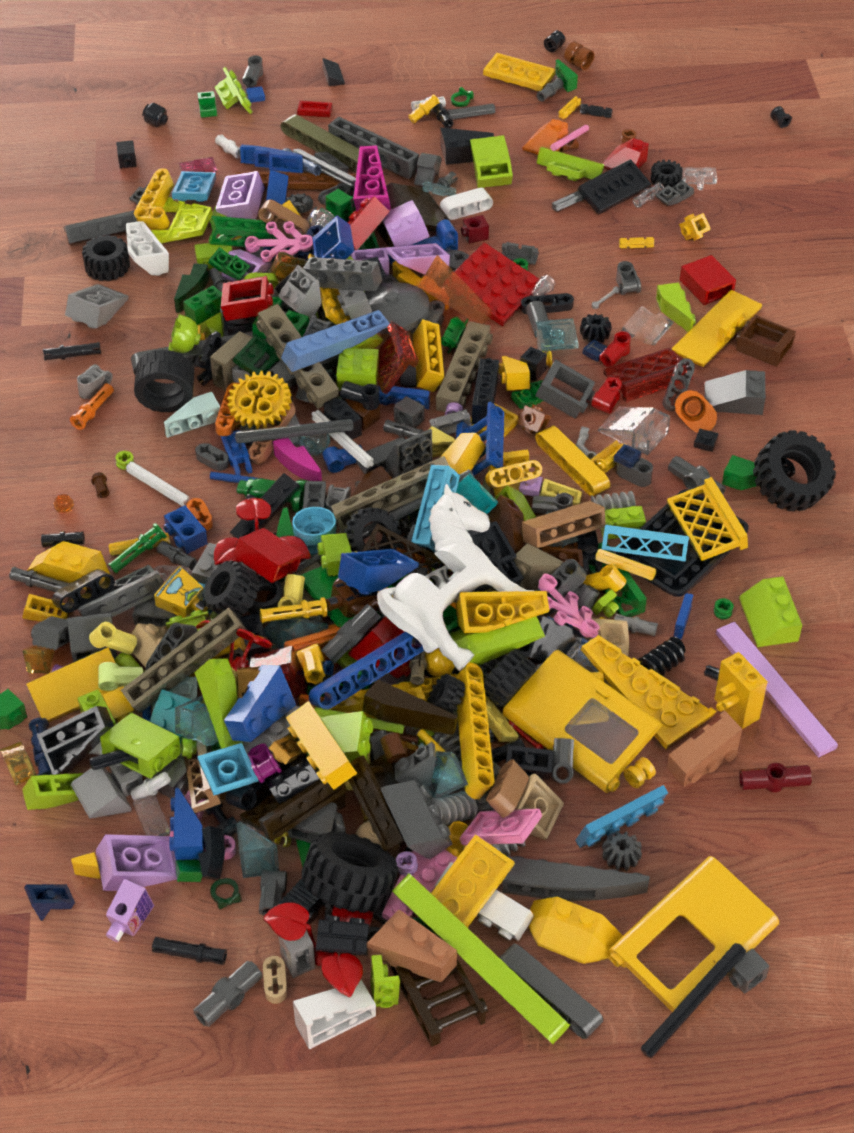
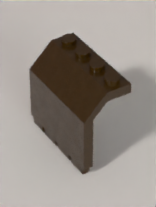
(426, 205)

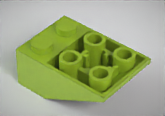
(491, 161)

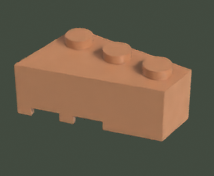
(706, 752)
(413, 947)

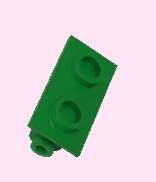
(453, 332)

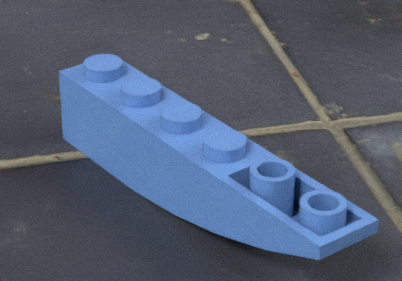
(332, 341)

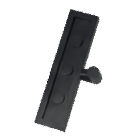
(276, 497)

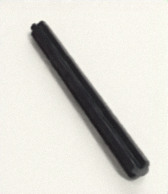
(693, 1000)

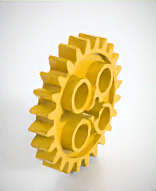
(259, 399)

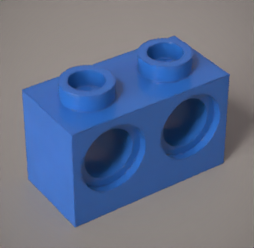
(185, 529)

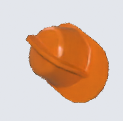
(695, 411)

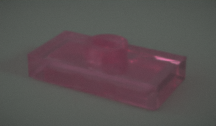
(199, 165)

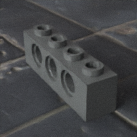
(345, 273)

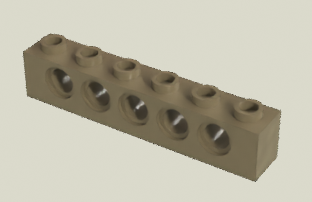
(464, 366)
(305, 377)
(387, 495)
(183, 660)

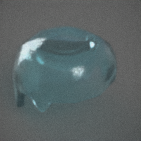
(315, 443)

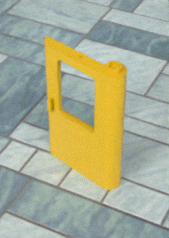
(716, 907)

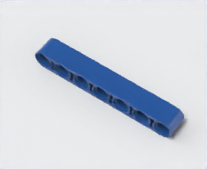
(369, 672)

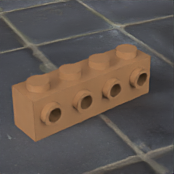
(563, 524)

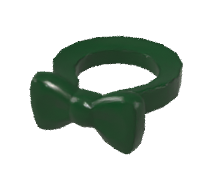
(222, 903)

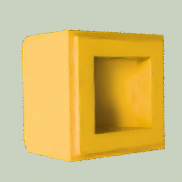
(86, 866)

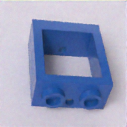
(339, 231)

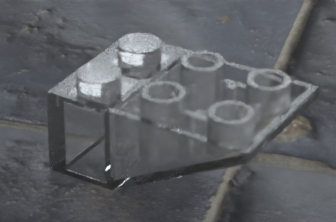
(637, 427)

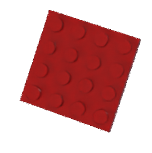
(497, 281)

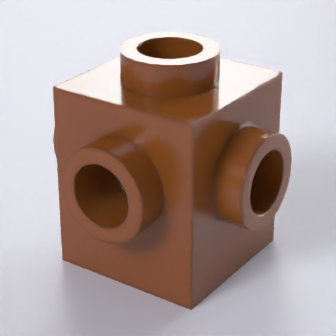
(533, 419)

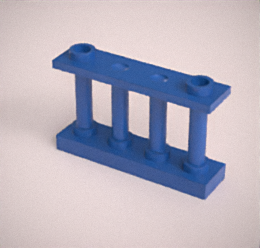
(493, 435)

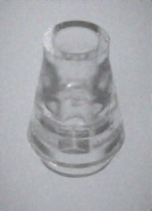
(543, 286)

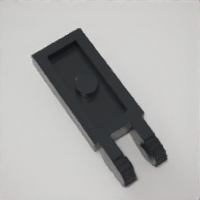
(589, 545)

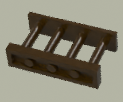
(367, 788)
(422, 1006)

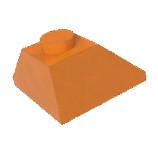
(546, 136)

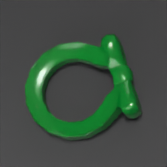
(470, 95)

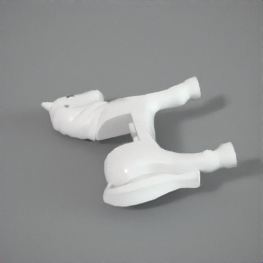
(419, 603)

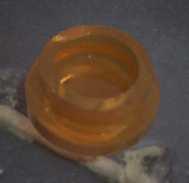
(63, 503)

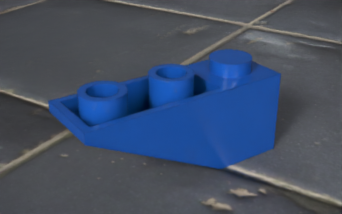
(187, 829)

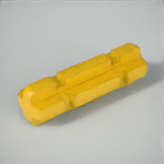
(569, 107)
(637, 242)

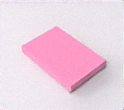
(500, 830)

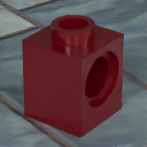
(475, 229)

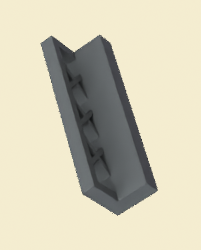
(98, 227)

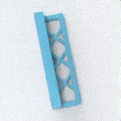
(434, 490)
(644, 534)

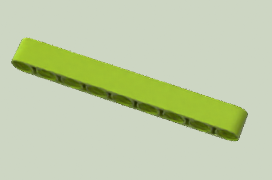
(481, 959)

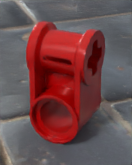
(607, 396)

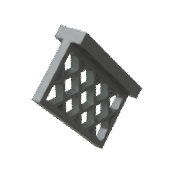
(126, 593)

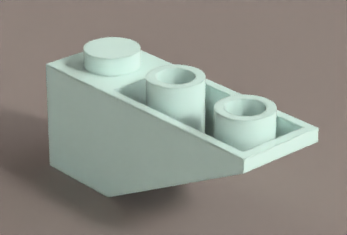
(194, 414)

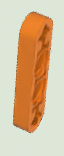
(222, 419)

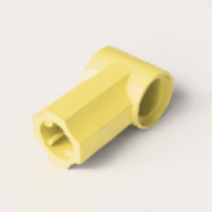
(292, 590)
(112, 638)

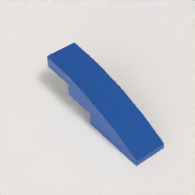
(271, 158)

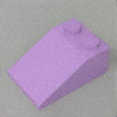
(405, 225)
(418, 256)
(136, 859)

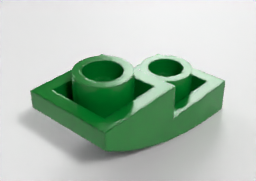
(229, 265)
(527, 396)

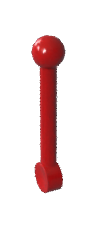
(523, 734)

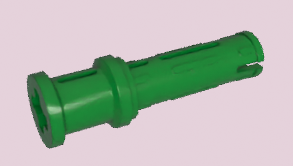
(116, 565)

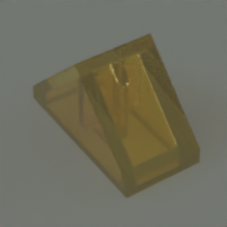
(38, 659)

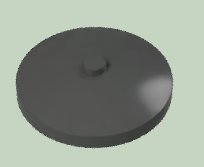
(400, 303)

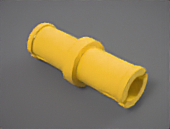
(423, 109)

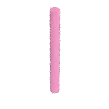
(570, 137)

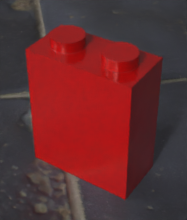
(707, 279)
(267, 554)

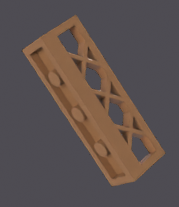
(194, 779)

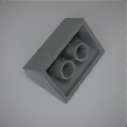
(417, 818)

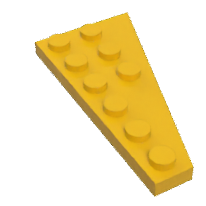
(648, 691)

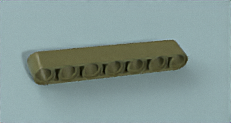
(321, 140)

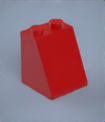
(376, 637)

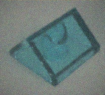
(556, 335)
(446, 775)
(255, 852)

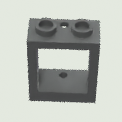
(560, 399)

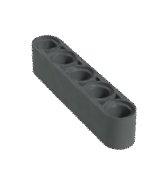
(564, 1000)

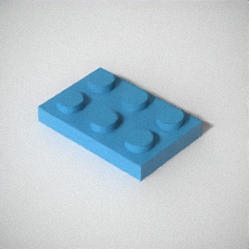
(194, 186)

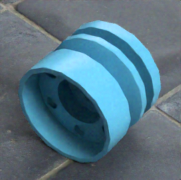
(311, 524)

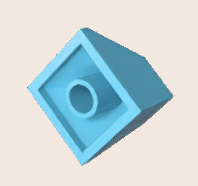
(227, 768)

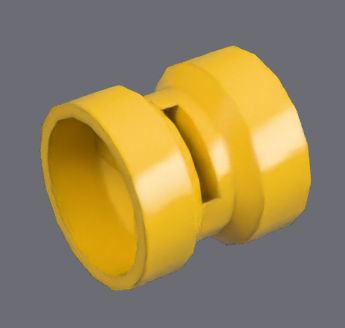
(640, 772)

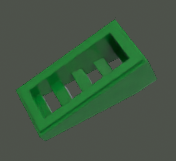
(566, 75)

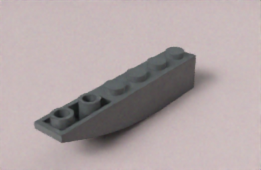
(570, 882)

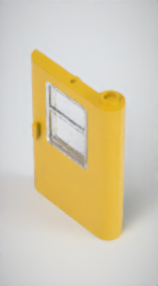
(565, 703)

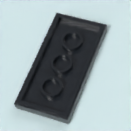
(614, 186)

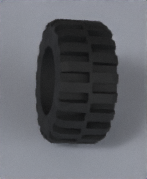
(806, 452)
(349, 872)

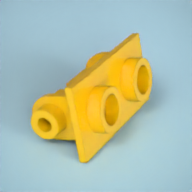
(605, 458)

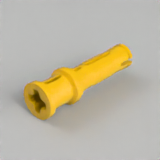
(305, 611)

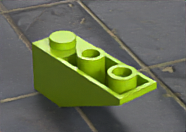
(674, 305)

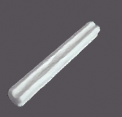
(157, 483)

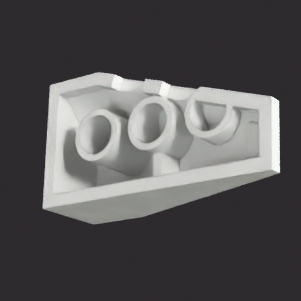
(146, 249)

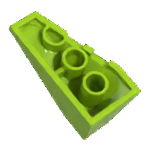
(499, 641)
(220, 695)

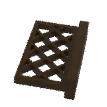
(399, 539)
(291, 811)

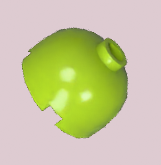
(184, 335)

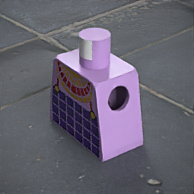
(128, 910)

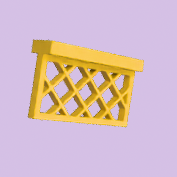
(724, 516)

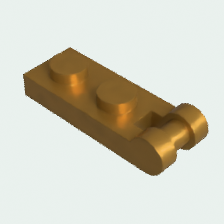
(286, 750)

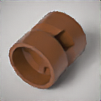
(579, 55)

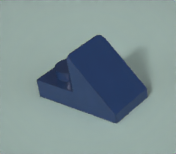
(49, 896)

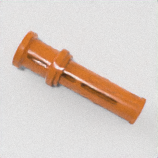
(87, 411)

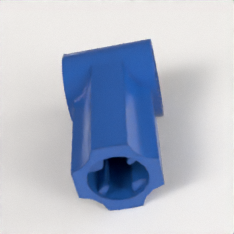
(337, 458)

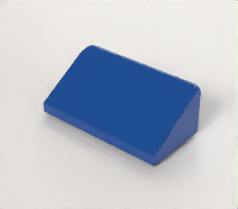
(277, 187)

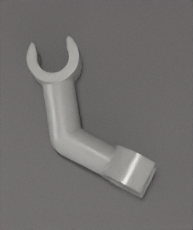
(583, 437)

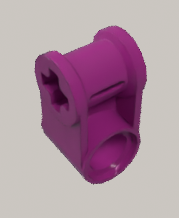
(263, 762)

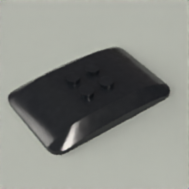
(674, 575)

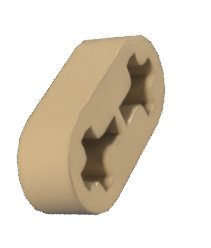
(279, 979)

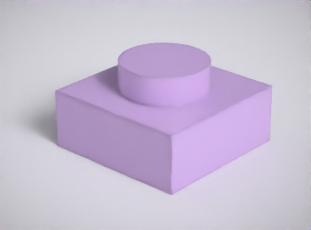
(531, 487)

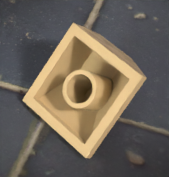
(540, 796)

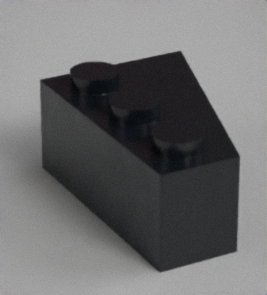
(457, 145)
(74, 738)

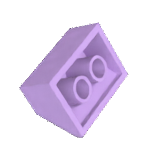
(241, 195)

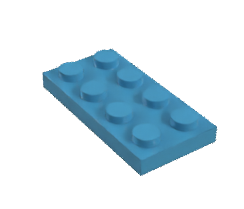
(627, 814)

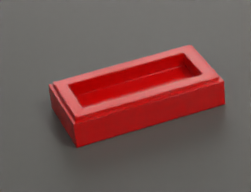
(313, 108)

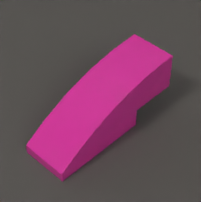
(296, 460)

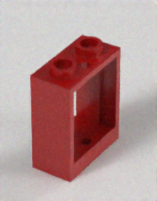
(248, 307)

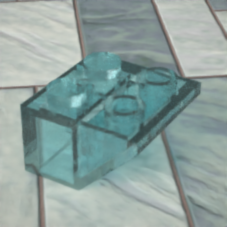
(288, 629)
(194, 722)

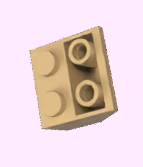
(147, 640)

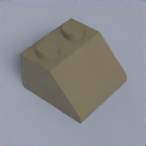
(533, 564)

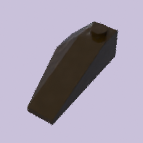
(405, 709)

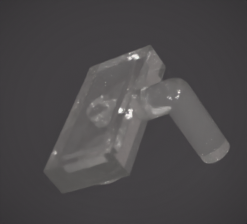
(699, 176)

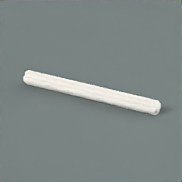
(346, 442)

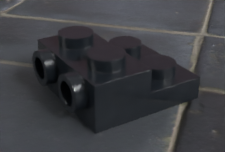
(292, 780)

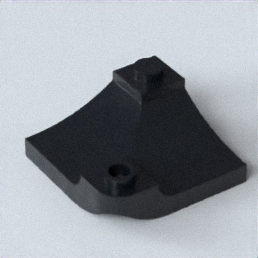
(499, 552)

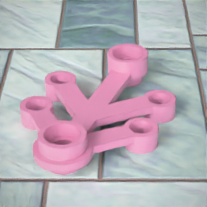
(300, 243)
(569, 606)

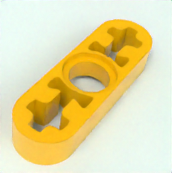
(521, 475)

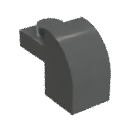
(428, 167)

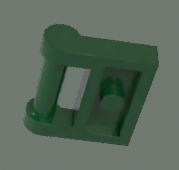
(253, 352)

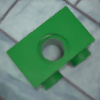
(203, 305)

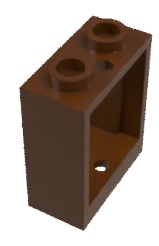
(770, 330)

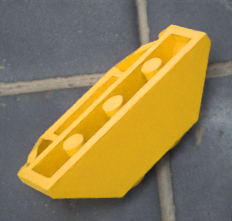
(68, 562)
(572, 930)

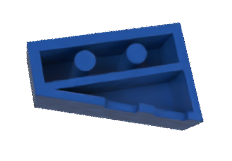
(261, 706)

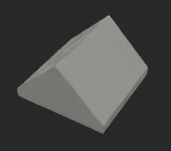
(100, 794)

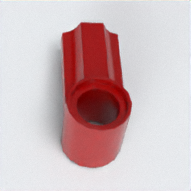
(618, 348)

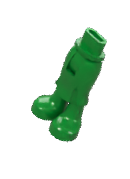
(259, 487)

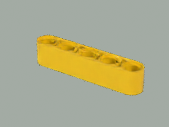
(572, 461)

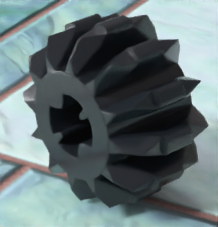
(595, 327)

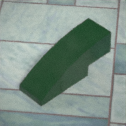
(191, 285)

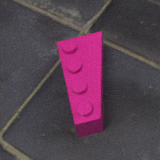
(370, 177)

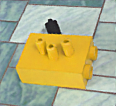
(738, 689)

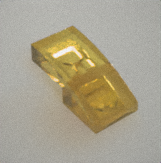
(18, 763)

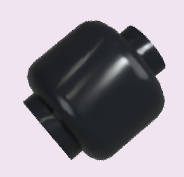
(155, 114)

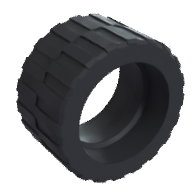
(164, 365)

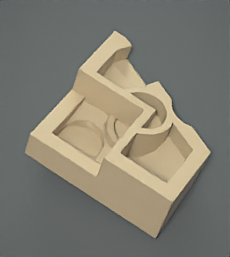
(615, 632)

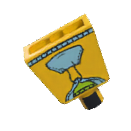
(180, 594)

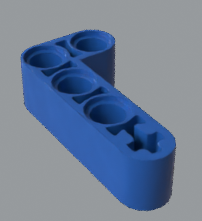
(445, 237)

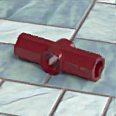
(765, 777)

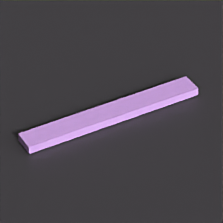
(779, 692)

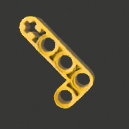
(151, 204)

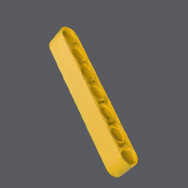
(474, 733)

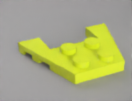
(187, 223)

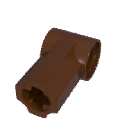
(396, 748)

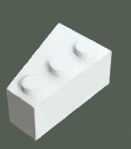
(332, 1013)

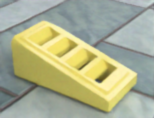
(552, 488)

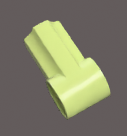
(112, 676)

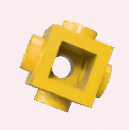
(694, 226)

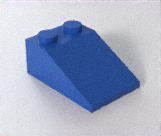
(374, 569)

